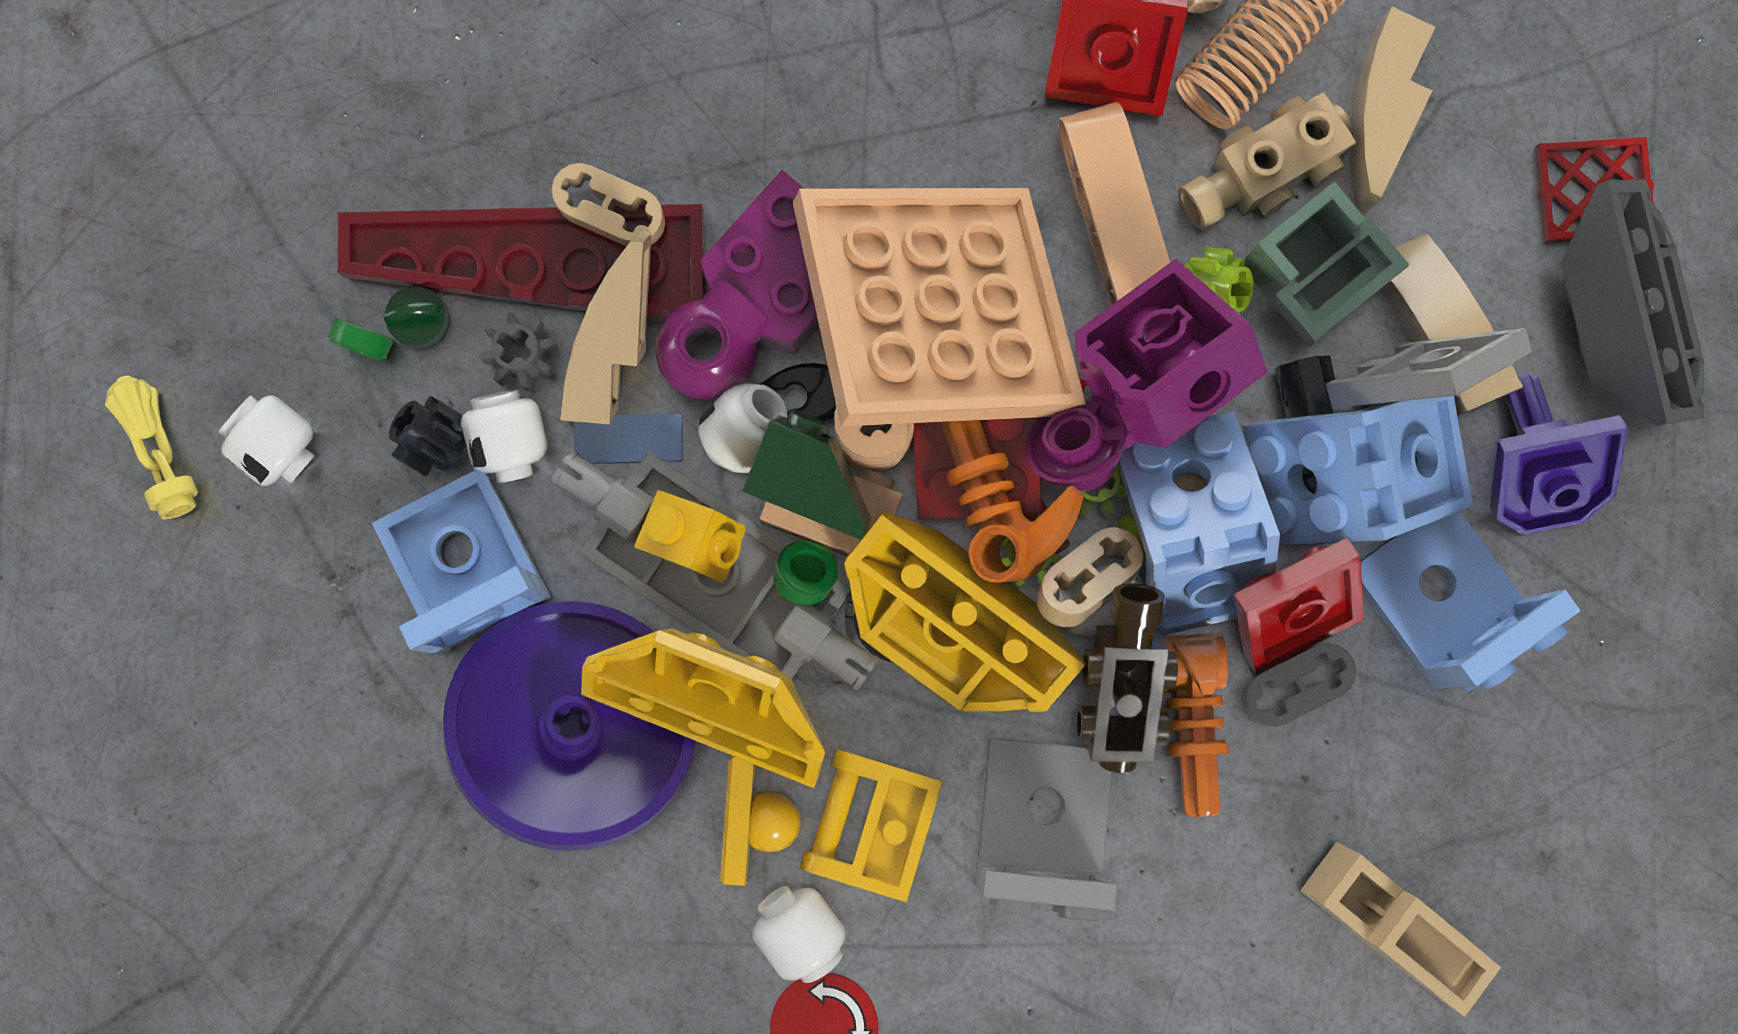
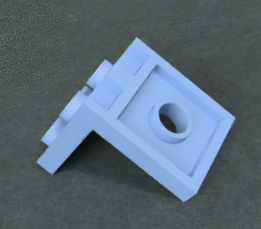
(1362, 470)
(1206, 540)
(467, 598)
(1479, 622)

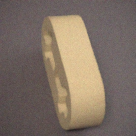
(614, 193)
(1081, 566)

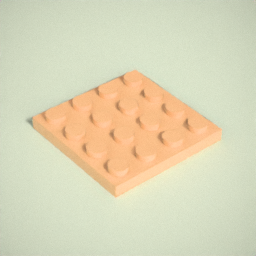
(935, 305)

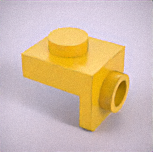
(691, 536)

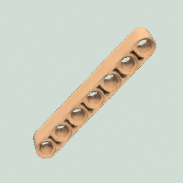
(1116, 208)

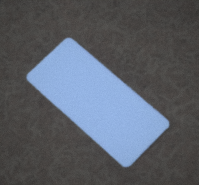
(630, 438)

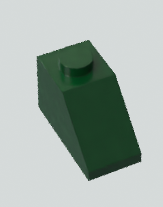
(807, 475)

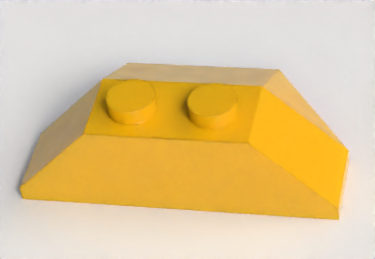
(950, 628)
(711, 698)

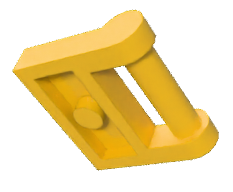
(892, 829)

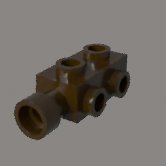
(1129, 684)

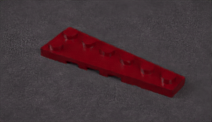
(519, 254)

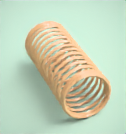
(1205, 109)

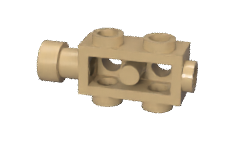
(1290, 160)

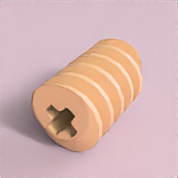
(879, 451)

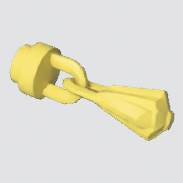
(137, 410)

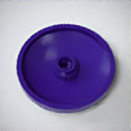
(541, 753)

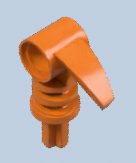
(996, 516)
(1200, 672)

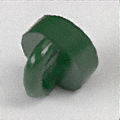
(416, 317)

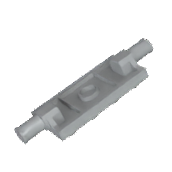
(739, 614)

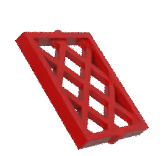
(1548, 192)

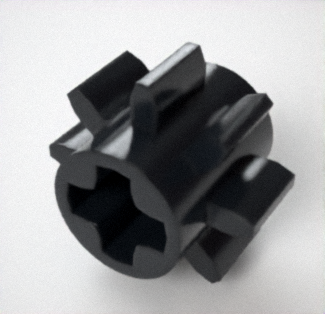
(427, 435)

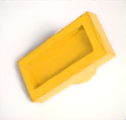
(757, 821)

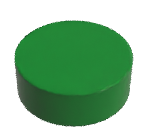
(360, 339)
(805, 572)

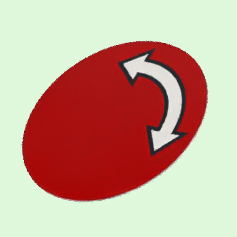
(824, 1007)

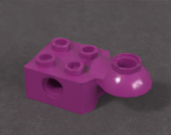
(754, 296)
(1153, 372)

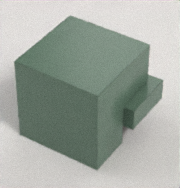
(1323, 263)

